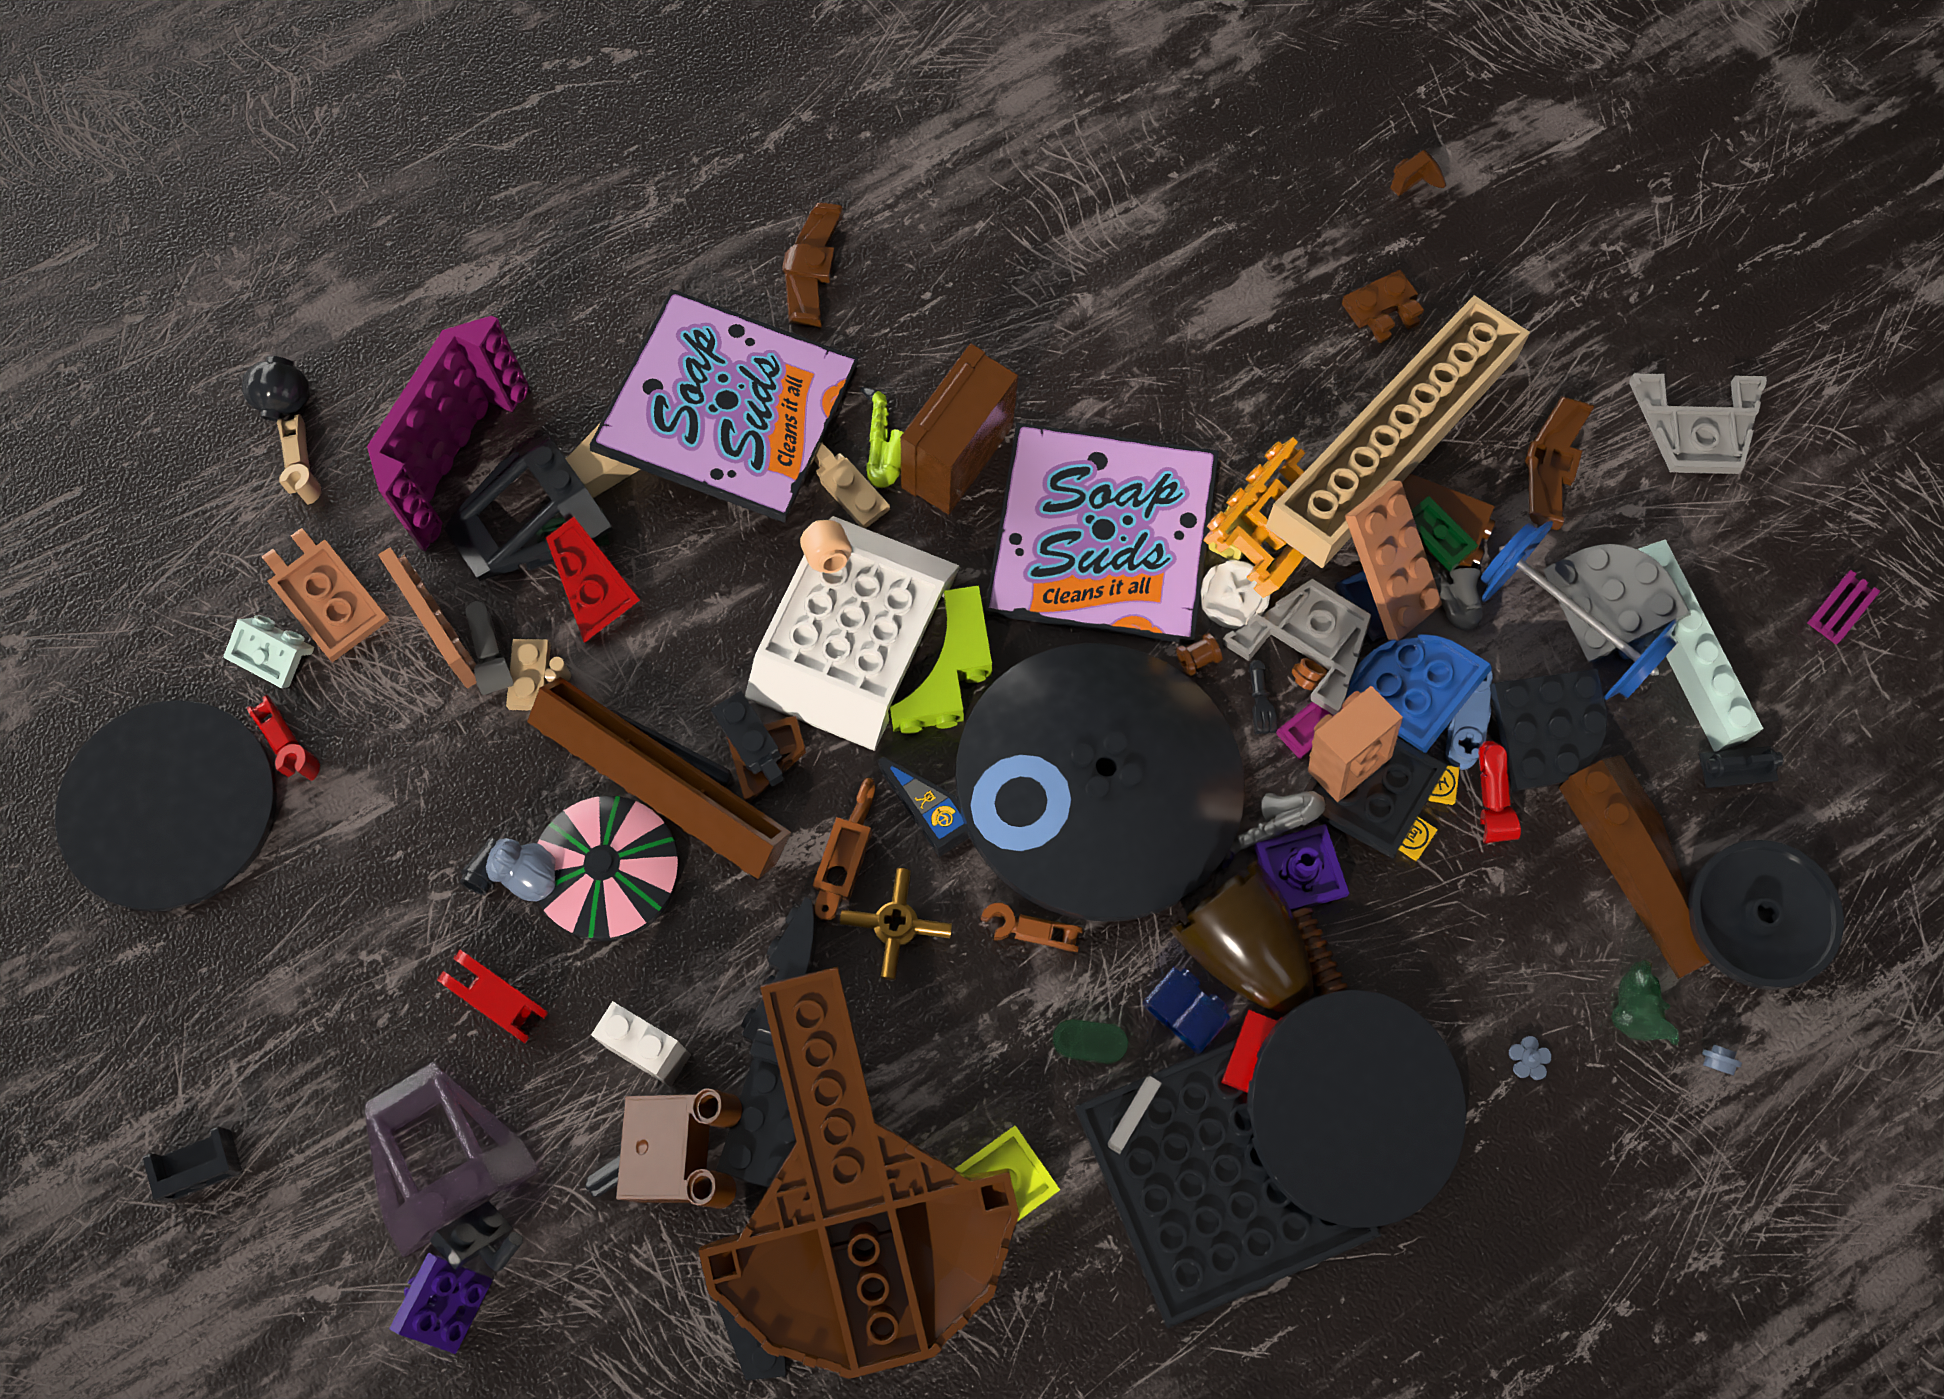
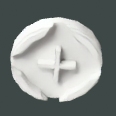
(1229, 595)

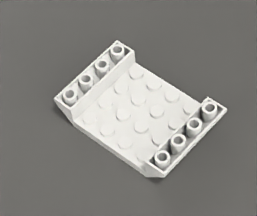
(849, 636)

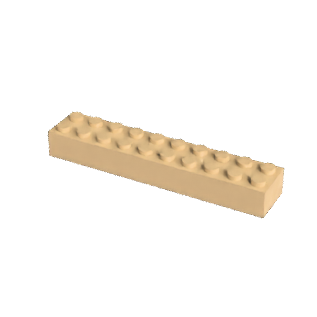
(1397, 428)

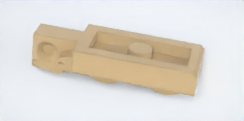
(850, 487)

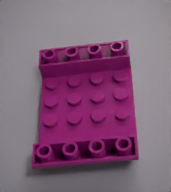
(436, 416)

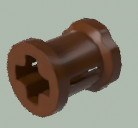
(1199, 654)

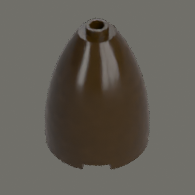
(1250, 941)

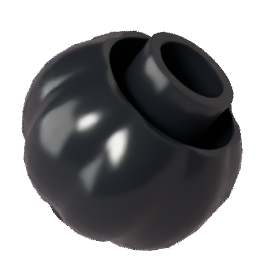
(275, 388)

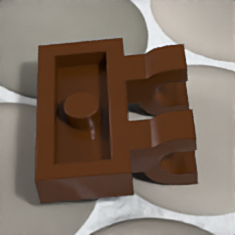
(1378, 299)

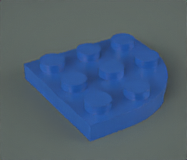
(1423, 681)

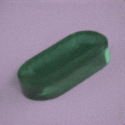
(1090, 1041)

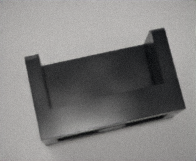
(193, 1166)

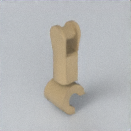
(296, 474)

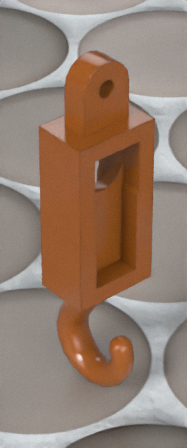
(845, 849)

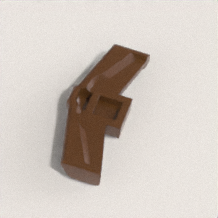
(810, 263)
(1554, 461)

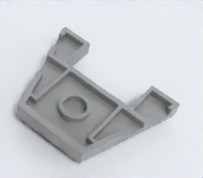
(1701, 436)
(1317, 626)

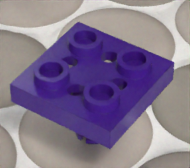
(1310, 852)
(433, 1300)

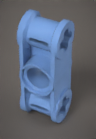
(1469, 727)

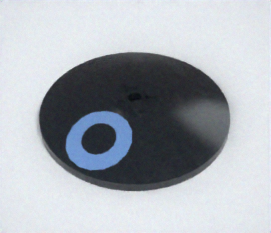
(1089, 839)

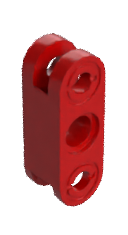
(493, 997)

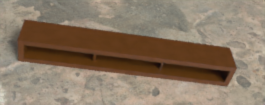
(658, 777)

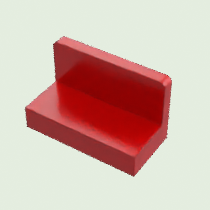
(1243, 1057)

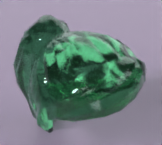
(1641, 1006)

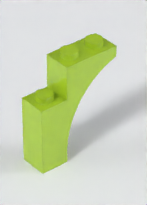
(962, 658)

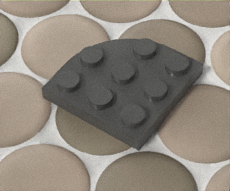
(1619, 589)

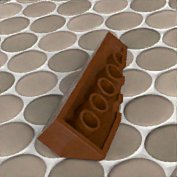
(1638, 854)

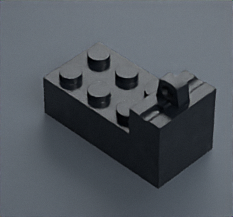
(765, 1131)

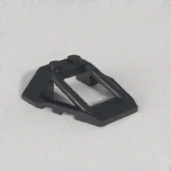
(562, 486)

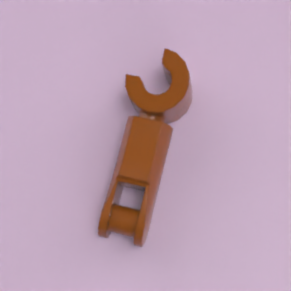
(1031, 928)

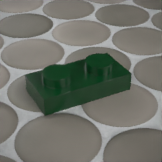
(1442, 534)

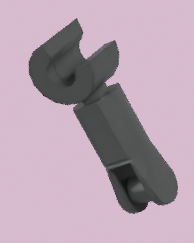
(492, 671)

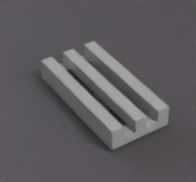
(1133, 1114)

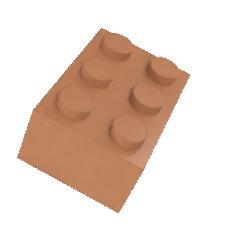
(1353, 742)

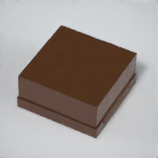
(958, 429)

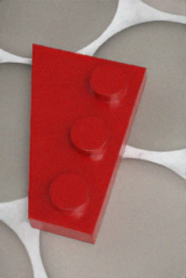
(589, 579)

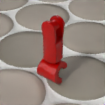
(284, 744)
(1500, 819)

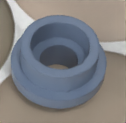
(1721, 1060)

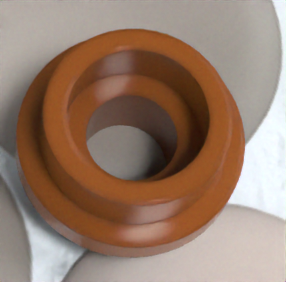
(1308, 673)

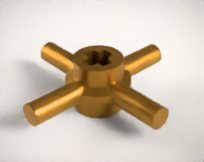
(905, 932)

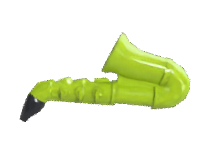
(884, 456)

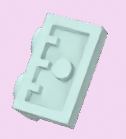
(266, 649)

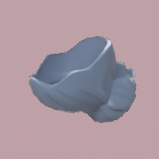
(523, 869)

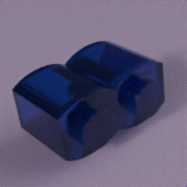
(1187, 1009)

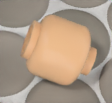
(826, 546)

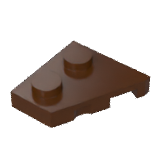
(791, 747)

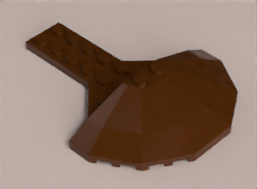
(863, 1238)

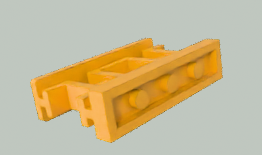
(1254, 497)

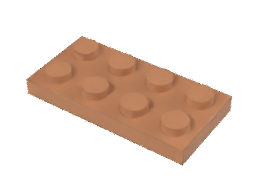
(1393, 560)
(430, 616)

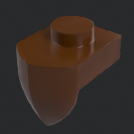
(1413, 170)

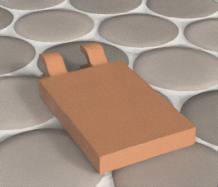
(325, 596)

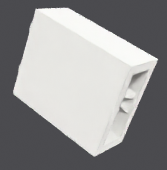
(641, 1044)

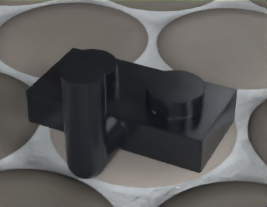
(476, 1235)

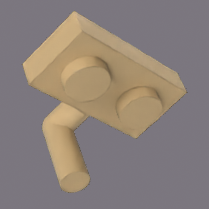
(531, 671)

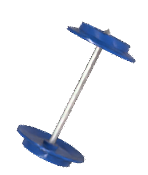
(1513, 557)

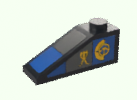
(929, 806)

